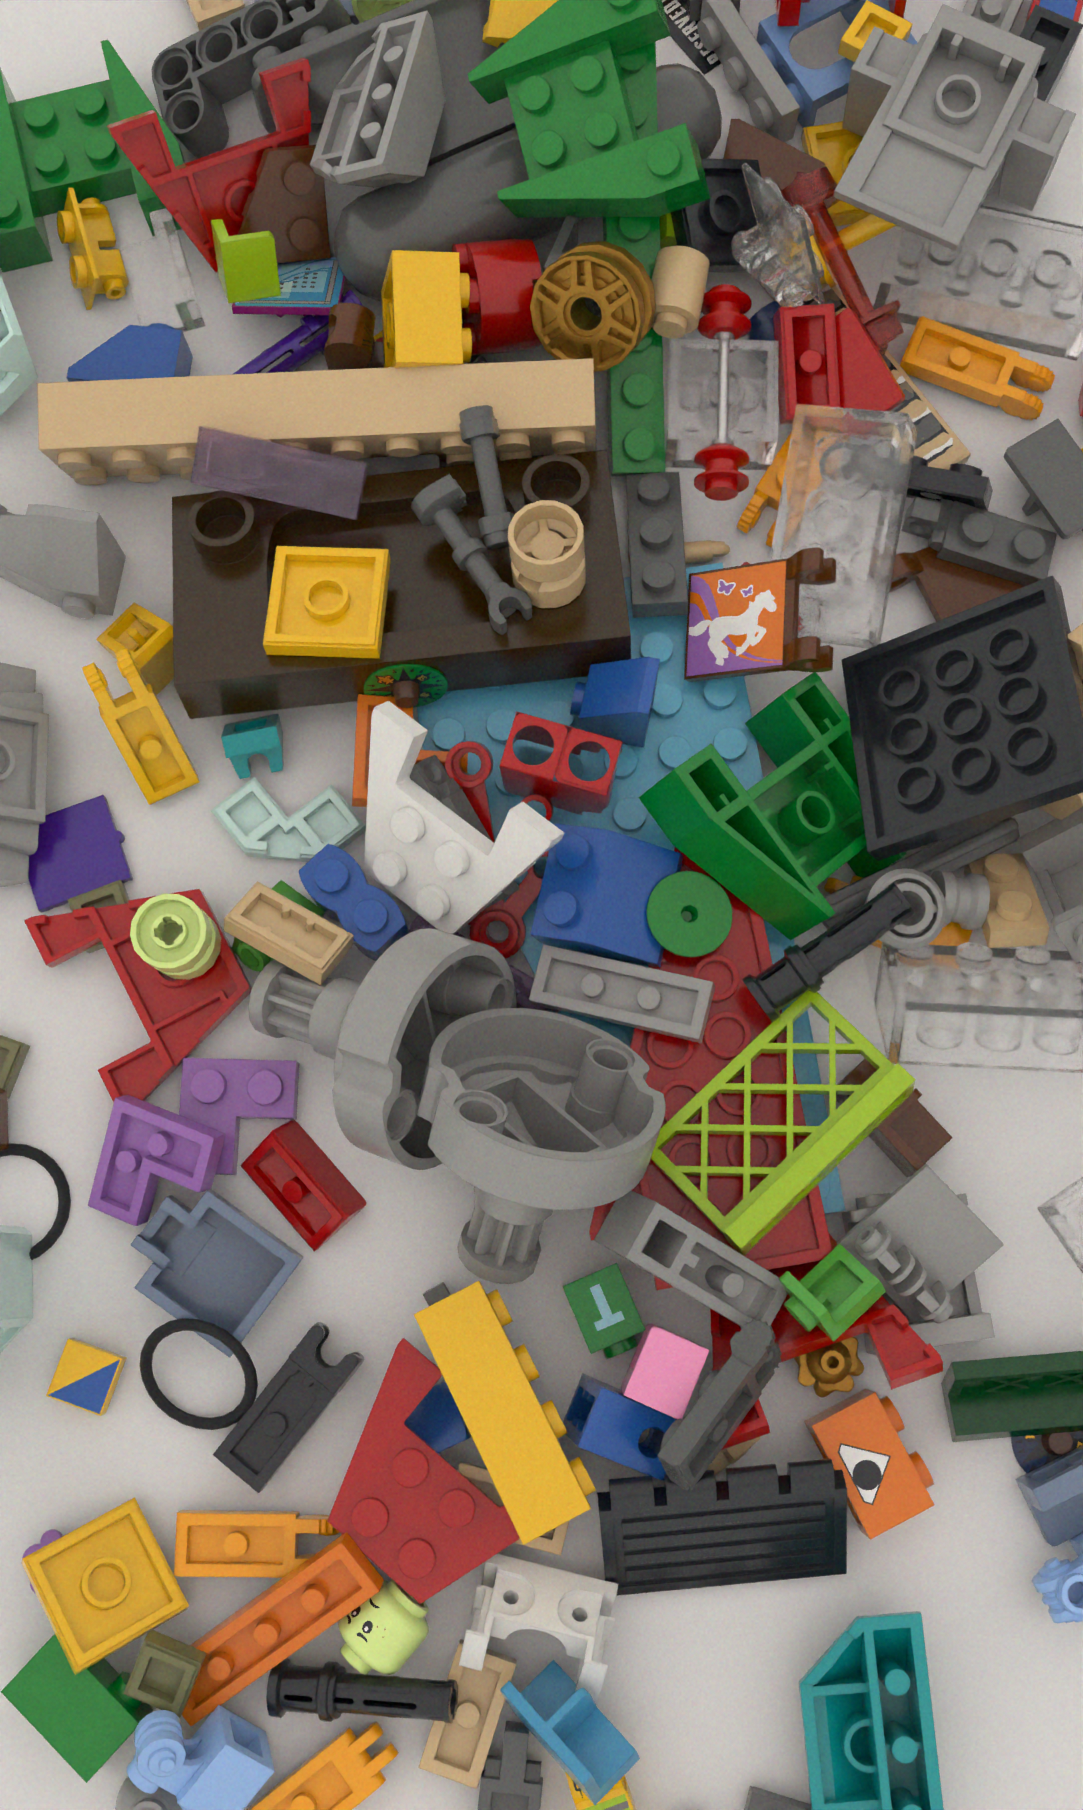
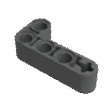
(217, 65)

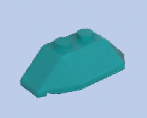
(872, 1719)

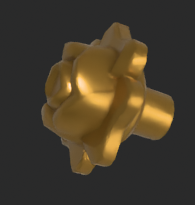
(830, 1367)

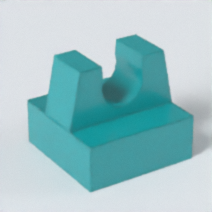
(253, 737)

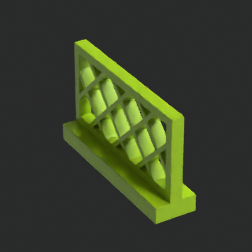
(816, 1155)

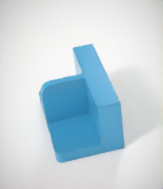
(573, 1731)

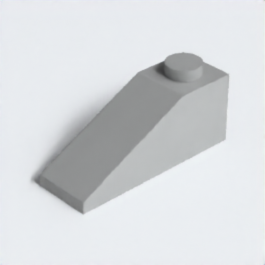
(691, 1260)

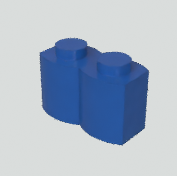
(345, 896)

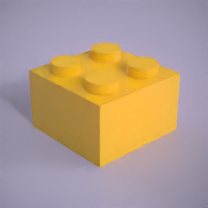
(424, 310)

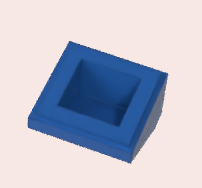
(439, 1419)

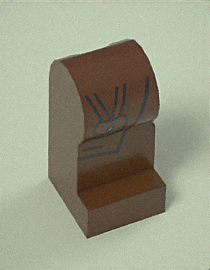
(352, 338)

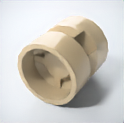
(547, 553)

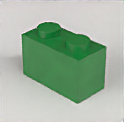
(76, 1714)

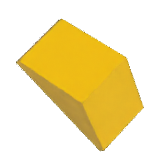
(147, 640)

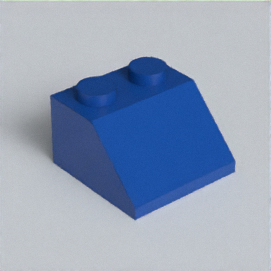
(599, 894)

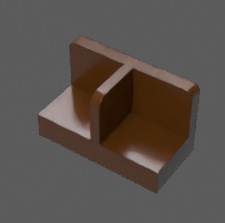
(908, 1133)

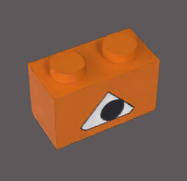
(879, 1475)

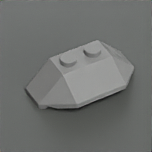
(384, 109)

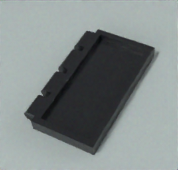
(725, 1530)

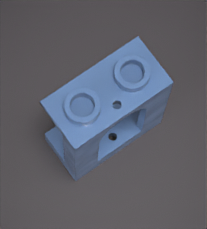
(811, 86)

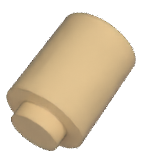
(679, 290)

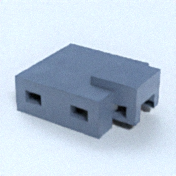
(212, 1264)

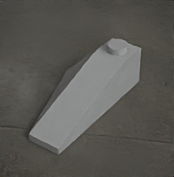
(62, 558)

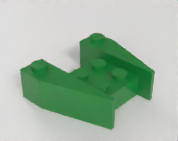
(579, 117)
(62, 145)
(787, 828)

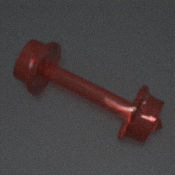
(815, 195)

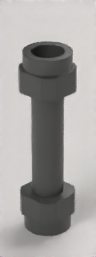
(479, 430)

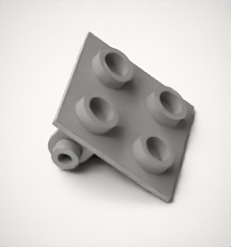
(921, 1245)

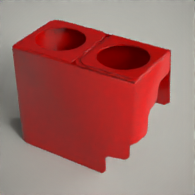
(571, 793)

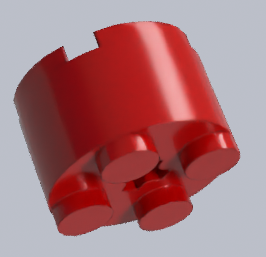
(500, 294)

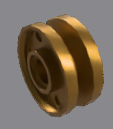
(615, 283)

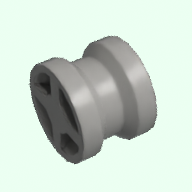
(965, 898)

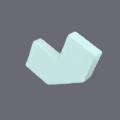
(267, 832)

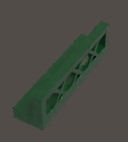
(1014, 1396)

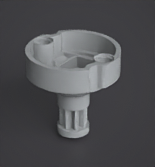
(385, 1030)
(538, 1123)

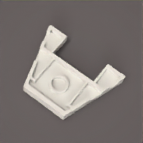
(425, 848)

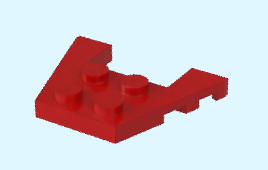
(221, 181)
(173, 1011)
(896, 1344)
(409, 1502)

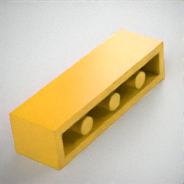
(503, 1412)

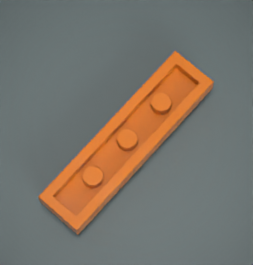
(280, 1623)

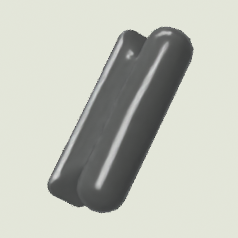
(473, 146)

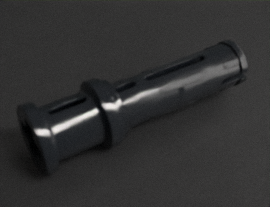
(806, 966)
(333, 1691)

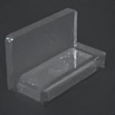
(162, 278)

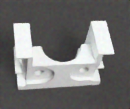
(544, 1599)

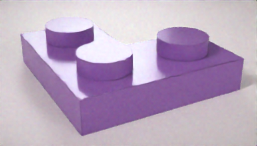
(231, 1089)
(147, 1145)

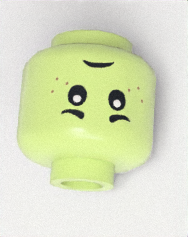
(384, 1630)

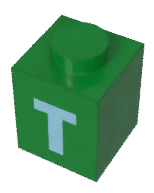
(605, 1311)

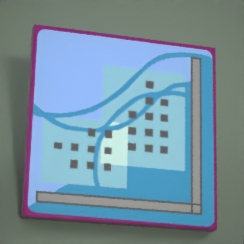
(305, 289)

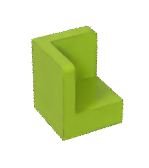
(246, 264)

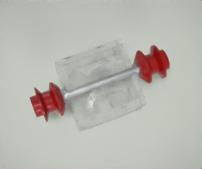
(722, 397)

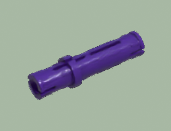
(292, 342)

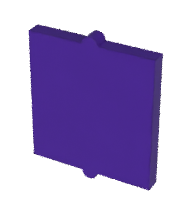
(76, 854)

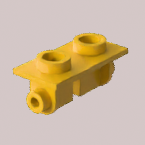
(85, 229)

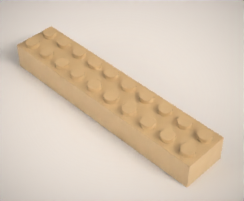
(154, 423)

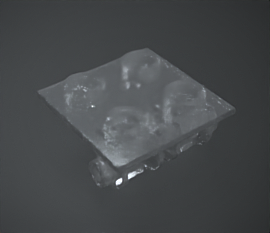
(779, 246)

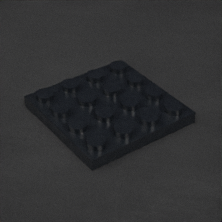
(966, 720)

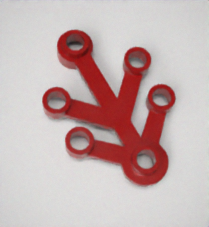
(518, 903)

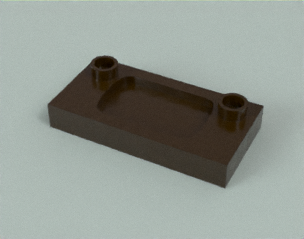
(432, 610)

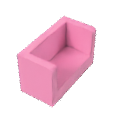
(664, 1371)

